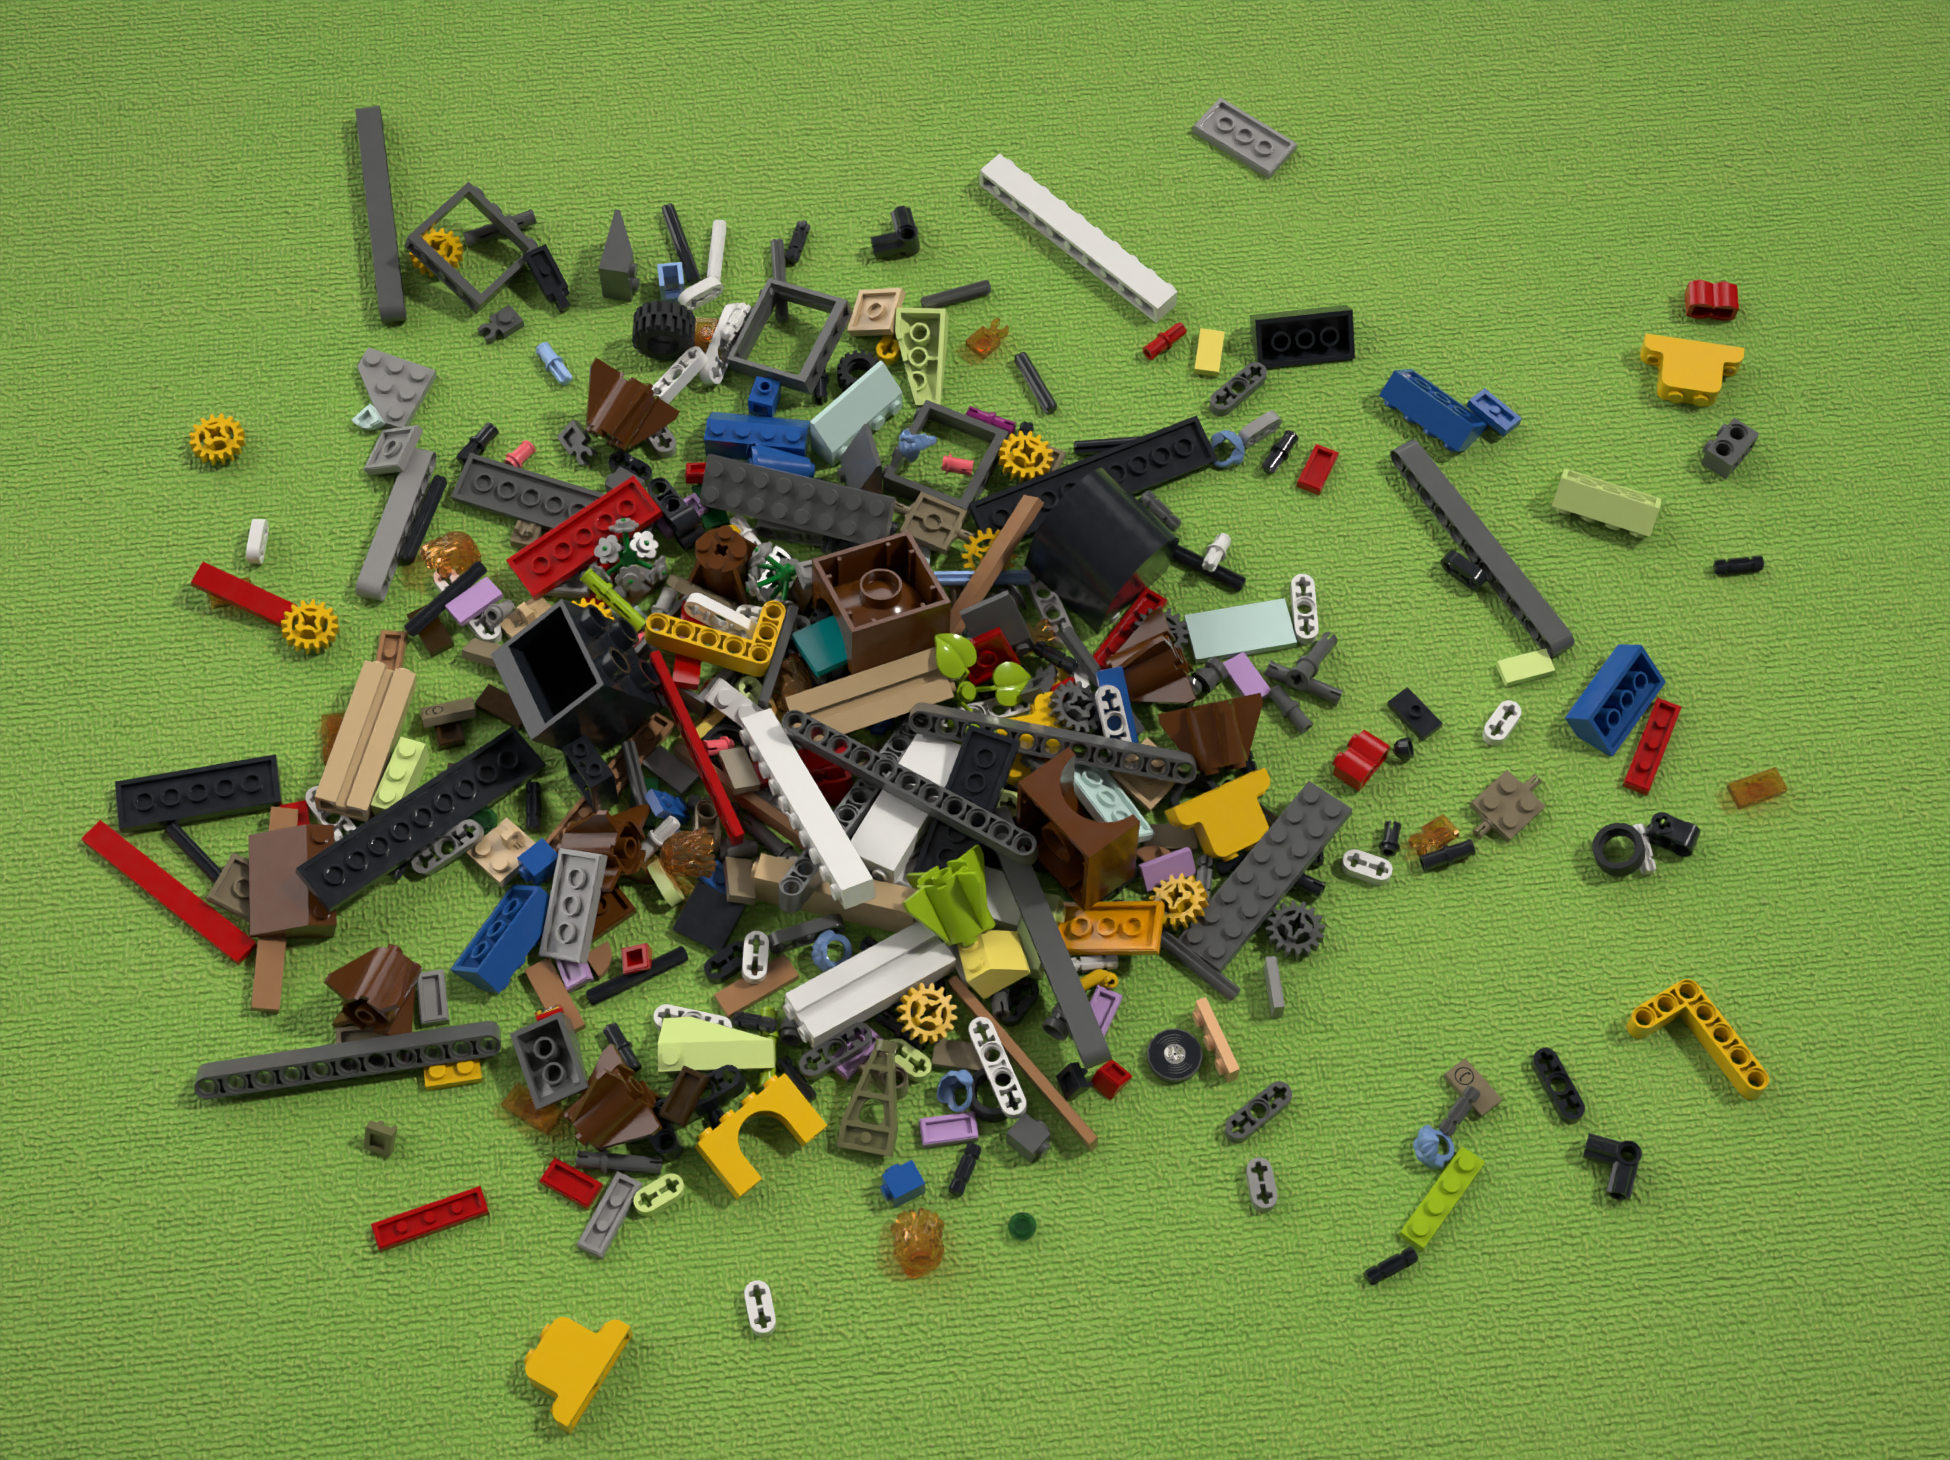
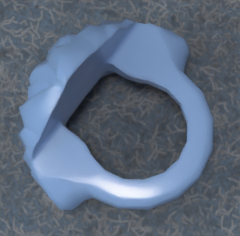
(911, 445)
(1237, 455)
(819, 951)
(952, 1081)
(1427, 1147)

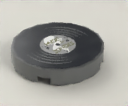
(1174, 1055)

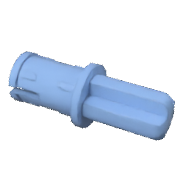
(553, 363)

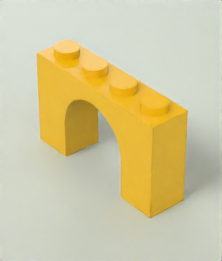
(779, 1100)

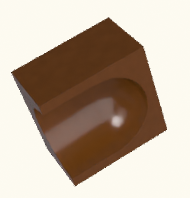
(882, 600)
(1079, 853)

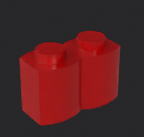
(1711, 300)
(1360, 760)
(832, 783)

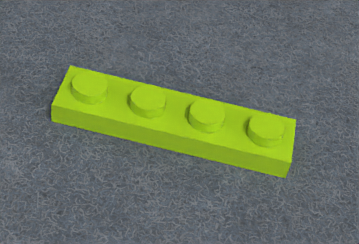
(1442, 1198)

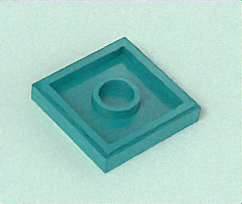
(821, 646)

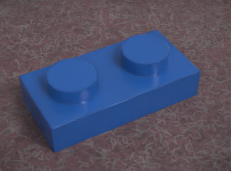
(1494, 412)
(666, 805)

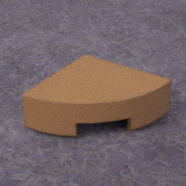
(1151, 852)
(600, 959)

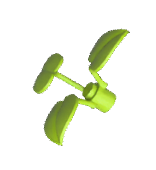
(954, 657)

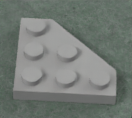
(395, 386)

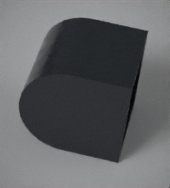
(1100, 549)

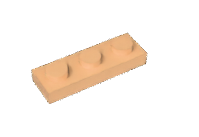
(1215, 1040)

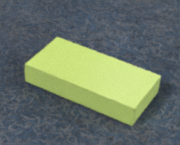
(1525, 667)

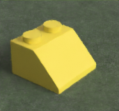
(994, 961)

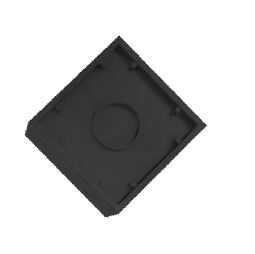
(578, 677)

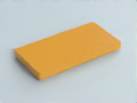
(1113, 928)

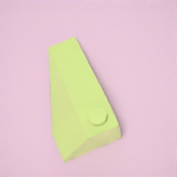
(923, 346)
(710, 1046)

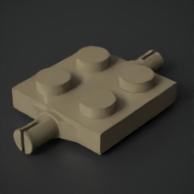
(933, 522)
(1507, 806)

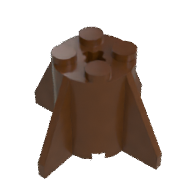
(623, 409)
(723, 564)
(1153, 665)
(1215, 732)
(615, 837)
(377, 991)
(614, 1105)

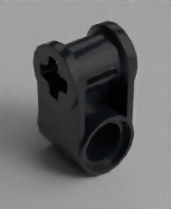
(1674, 834)

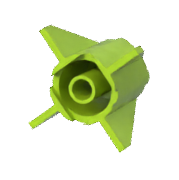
(952, 899)

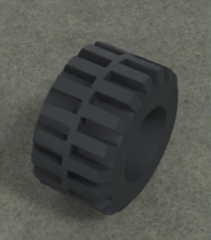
(663, 330)

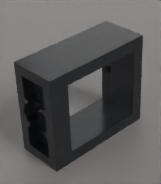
(588, 769)

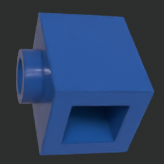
(764, 397)
(537, 862)
(902, 1183)

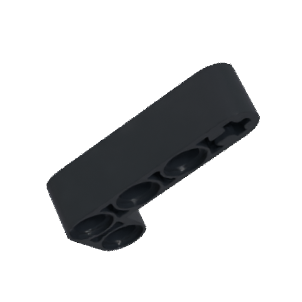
(716, 1099)

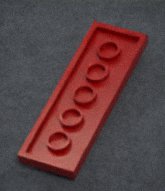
(572, 543)

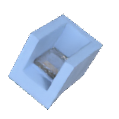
(671, 281)

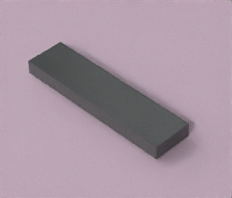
(778, 657)

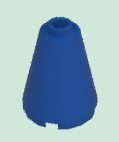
(779, 460)

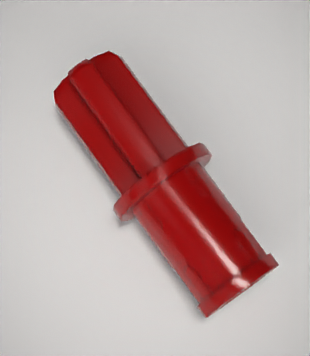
(1164, 341)

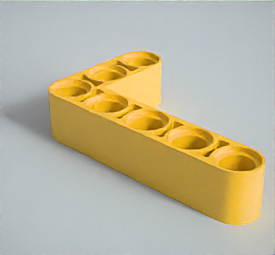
(721, 642)
(1704, 1031)

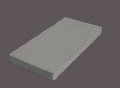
(1244, 138)
(573, 905)

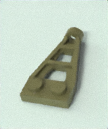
(869, 1137)

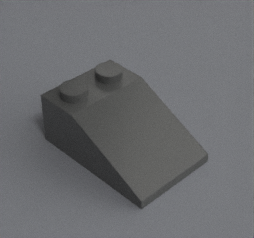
(617, 263)
(861, 463)
(1002, 613)
(550, 1060)

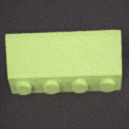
(1607, 503)

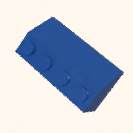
(1432, 409)
(731, 433)
(1616, 698)
(504, 939)

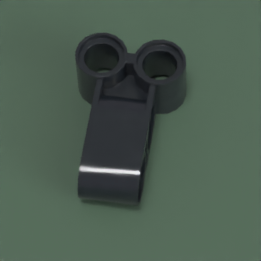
(684, 521)

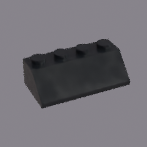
(1303, 336)

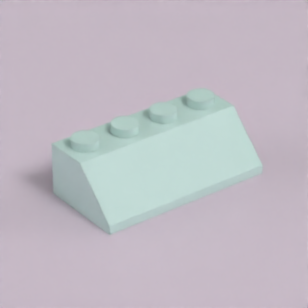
(866, 401)

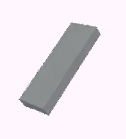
(609, 1215)

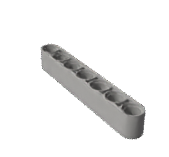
(395, 525)

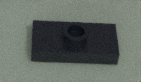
(1414, 714)

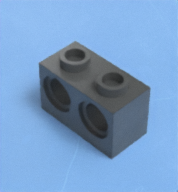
(1732, 450)

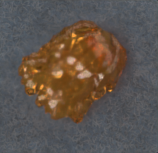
(449, 551)
(790, 681)
(689, 854)
(918, 1241)

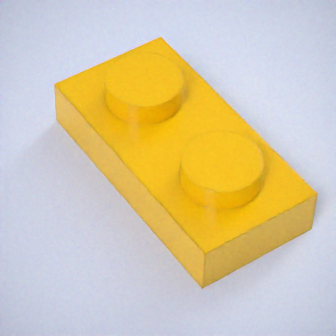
(452, 1074)

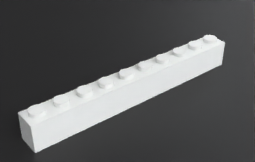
(1078, 238)
(807, 809)

